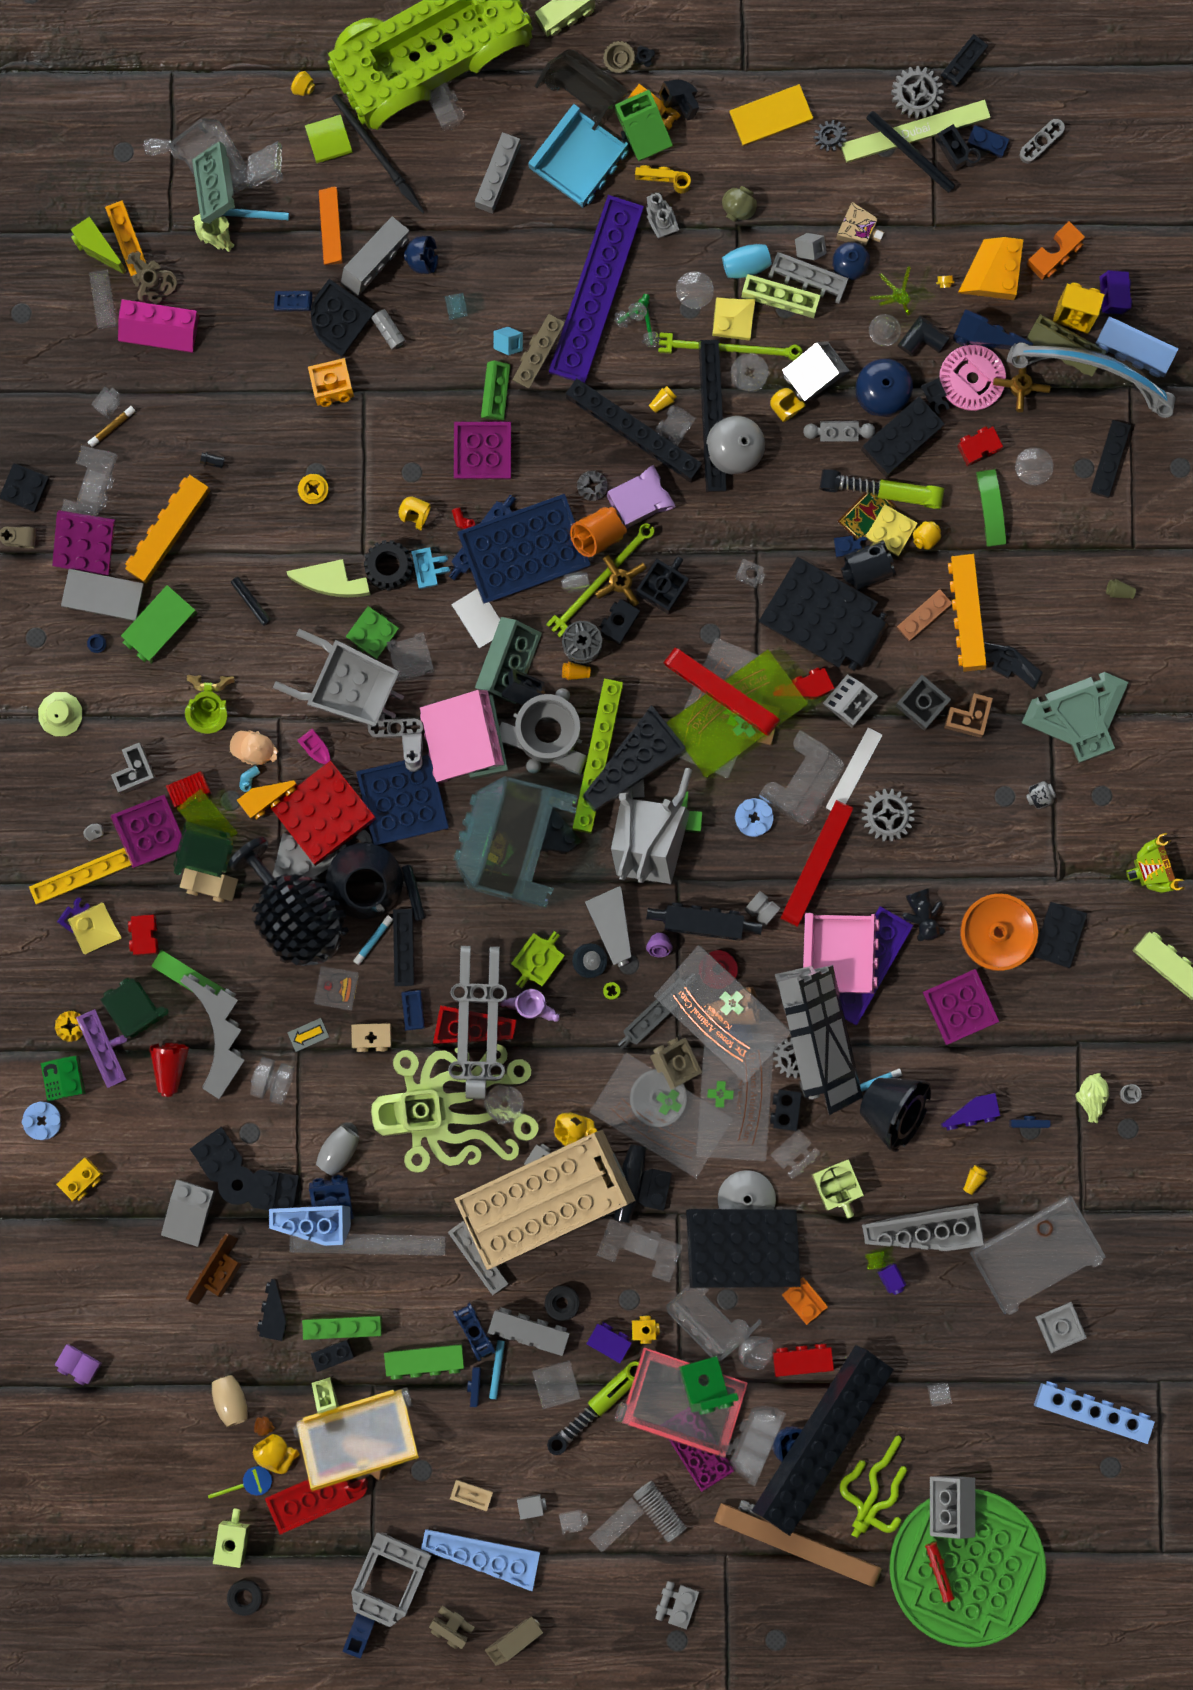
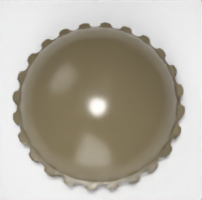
(619, 57)

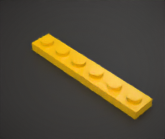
(80, 876)

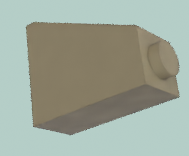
(514, 1641)

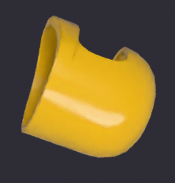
(786, 404)
(416, 505)

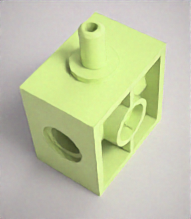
(838, 1186)
(232, 1531)

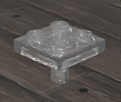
(265, 165)

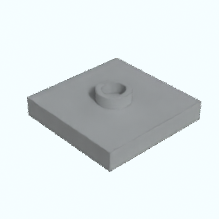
(1060, 1327)

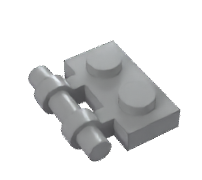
(682, 1608)

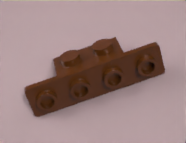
(217, 1273)

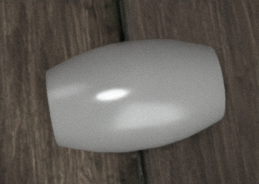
(337, 1150)

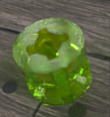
(875, 1260)

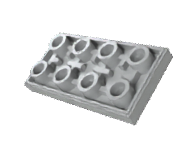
(102, 595)

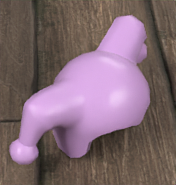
(531, 1005)

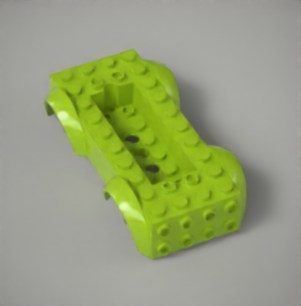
(375, 61)

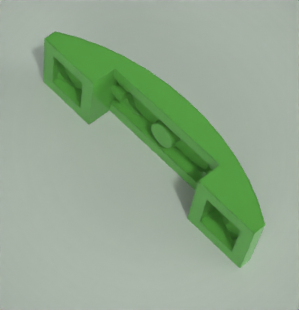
(991, 508)
(175, 970)

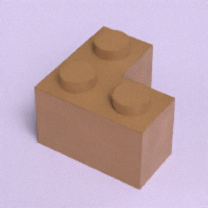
(971, 721)

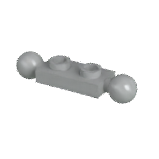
(839, 431)

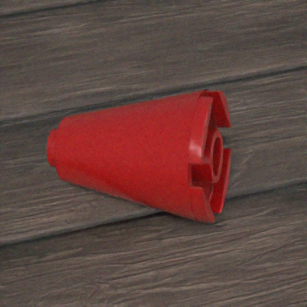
(168, 1066)

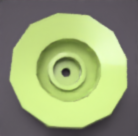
(68, 712)

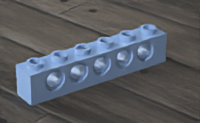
(1140, 1432)

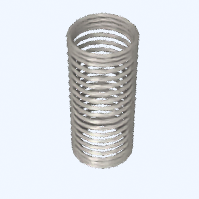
(672, 1534)

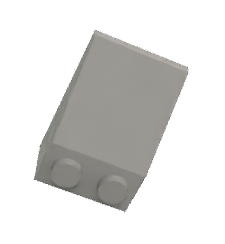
(187, 1212)

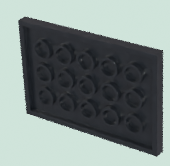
(743, 1248)

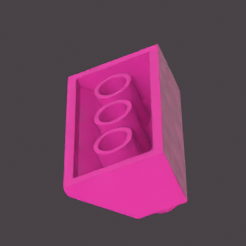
(157, 326)

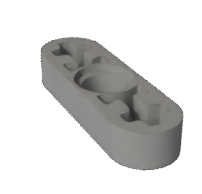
(1055, 135)

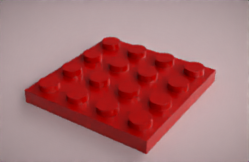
(323, 813)

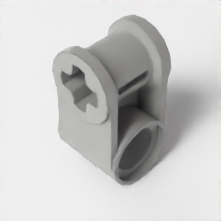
(412, 750)

